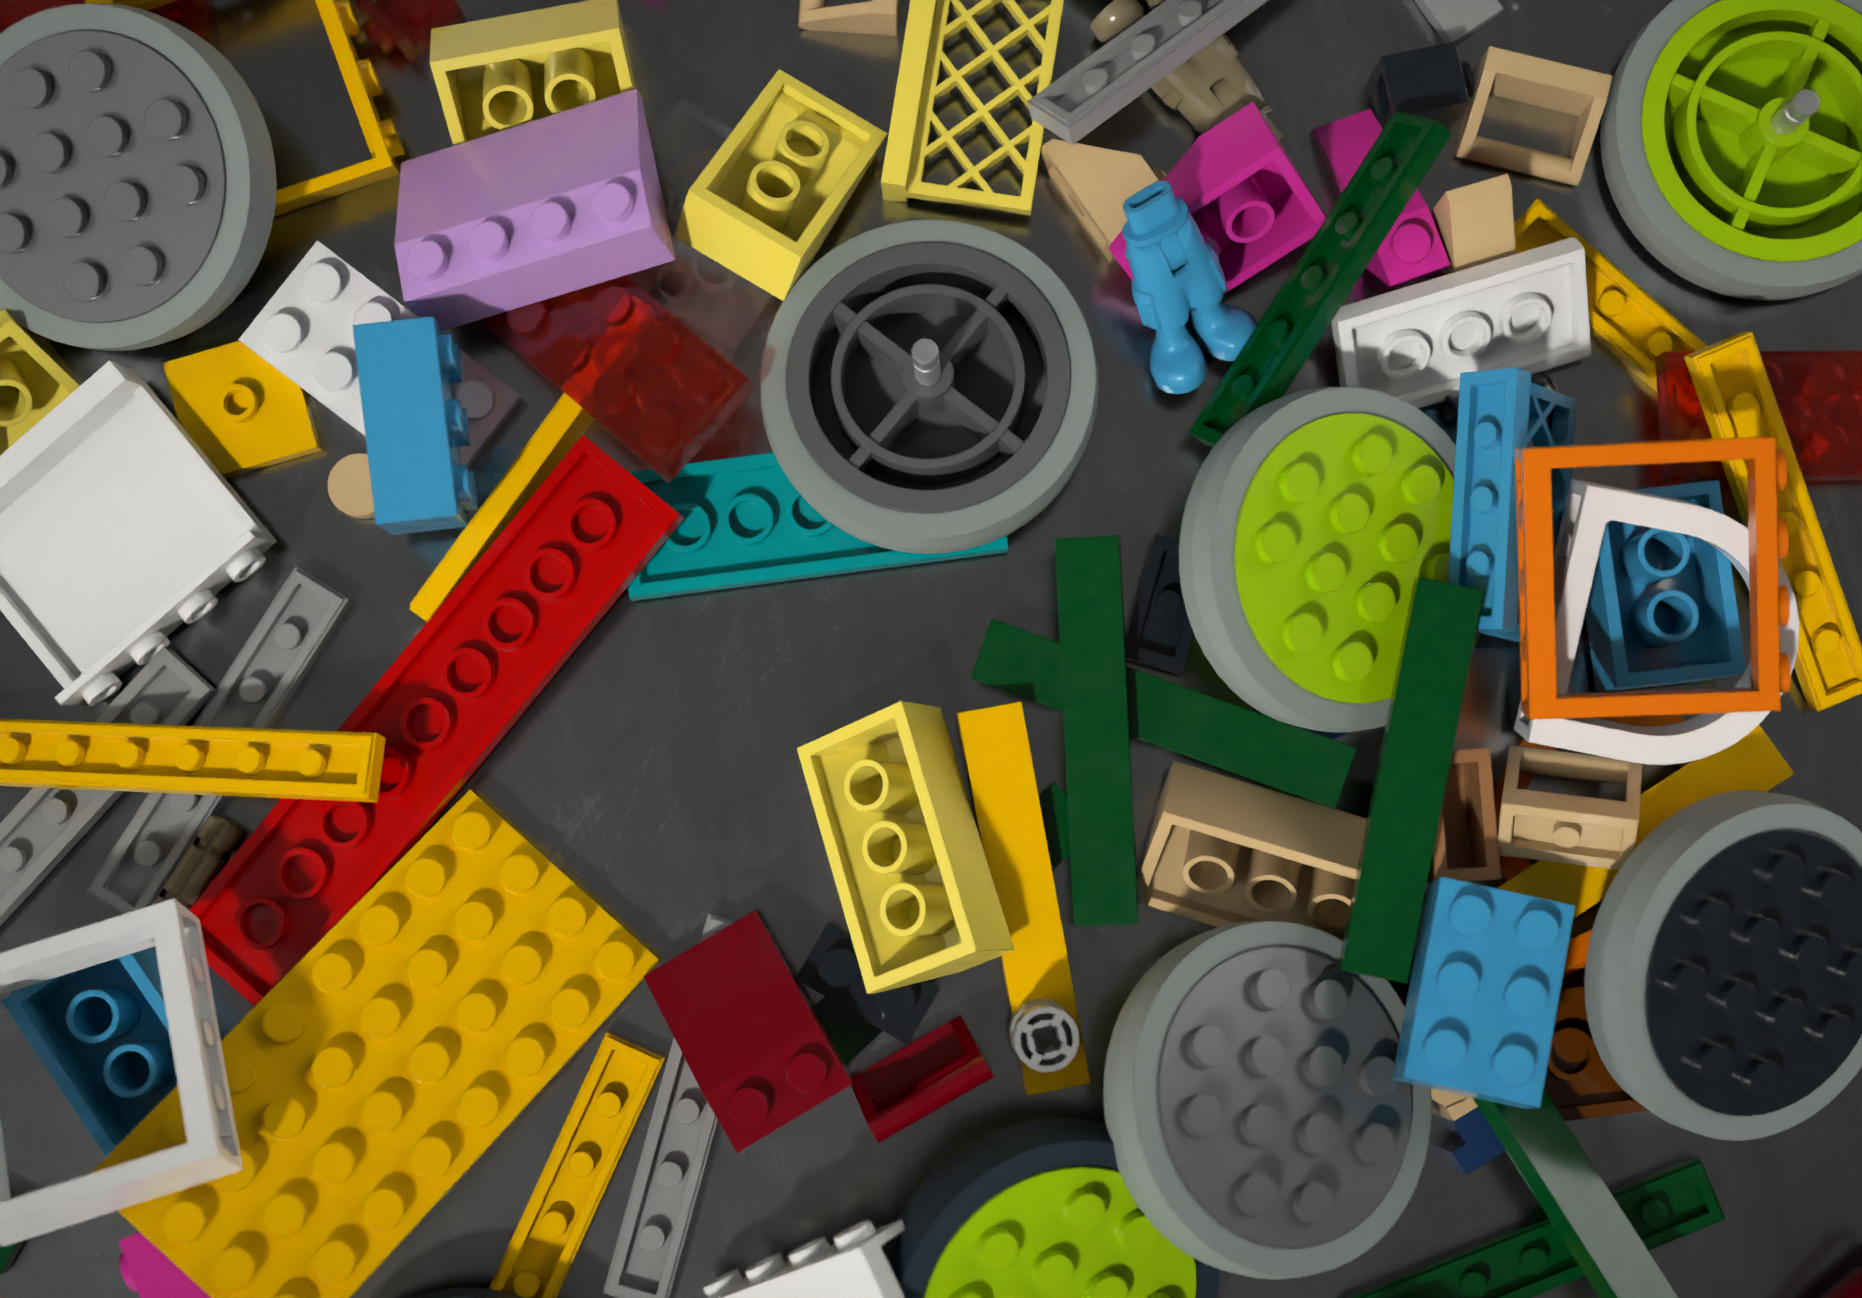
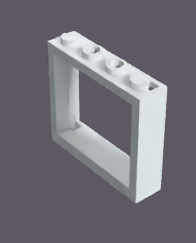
(197, 1056)

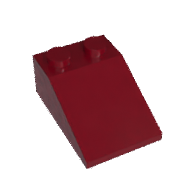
(747, 1031)

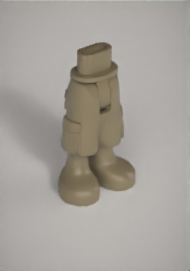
(1202, 88)

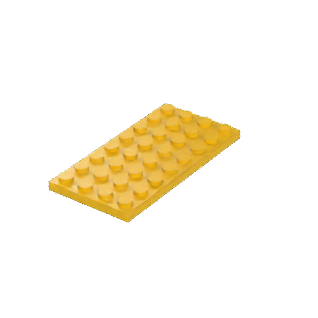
(390, 1062)

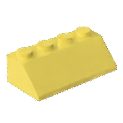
(904, 847)

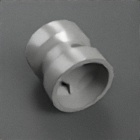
(1035, 1026)

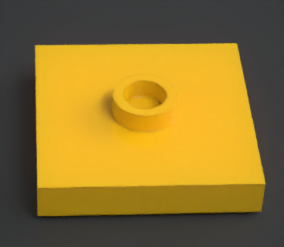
(241, 409)

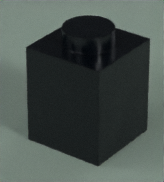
(1423, 83)

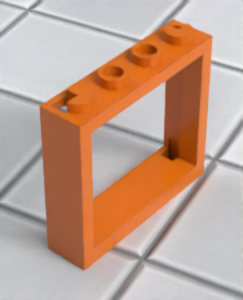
(1535, 571)

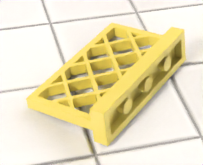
(919, 89)

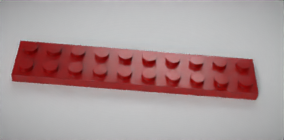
(440, 714)

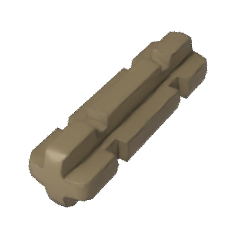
(201, 861)

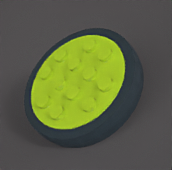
(1038, 1218)

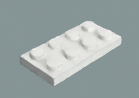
(1487, 317)
(311, 341)

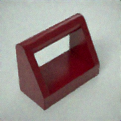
(920, 1078)

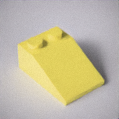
(778, 184)

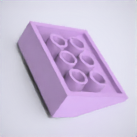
(531, 213)

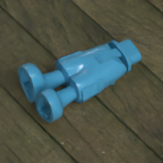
(1176, 275)

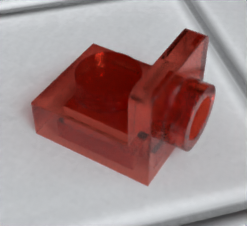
(406, 23)

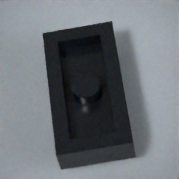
(1159, 623)
(836, 974)

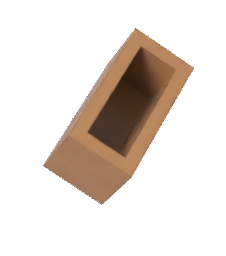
(1467, 823)

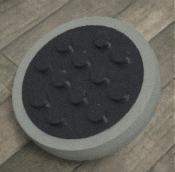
(1732, 965)

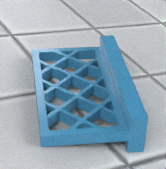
(1495, 416)

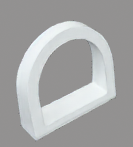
(1575, 560)

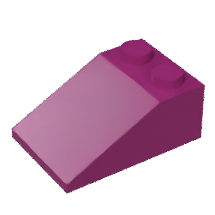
(1242, 196)

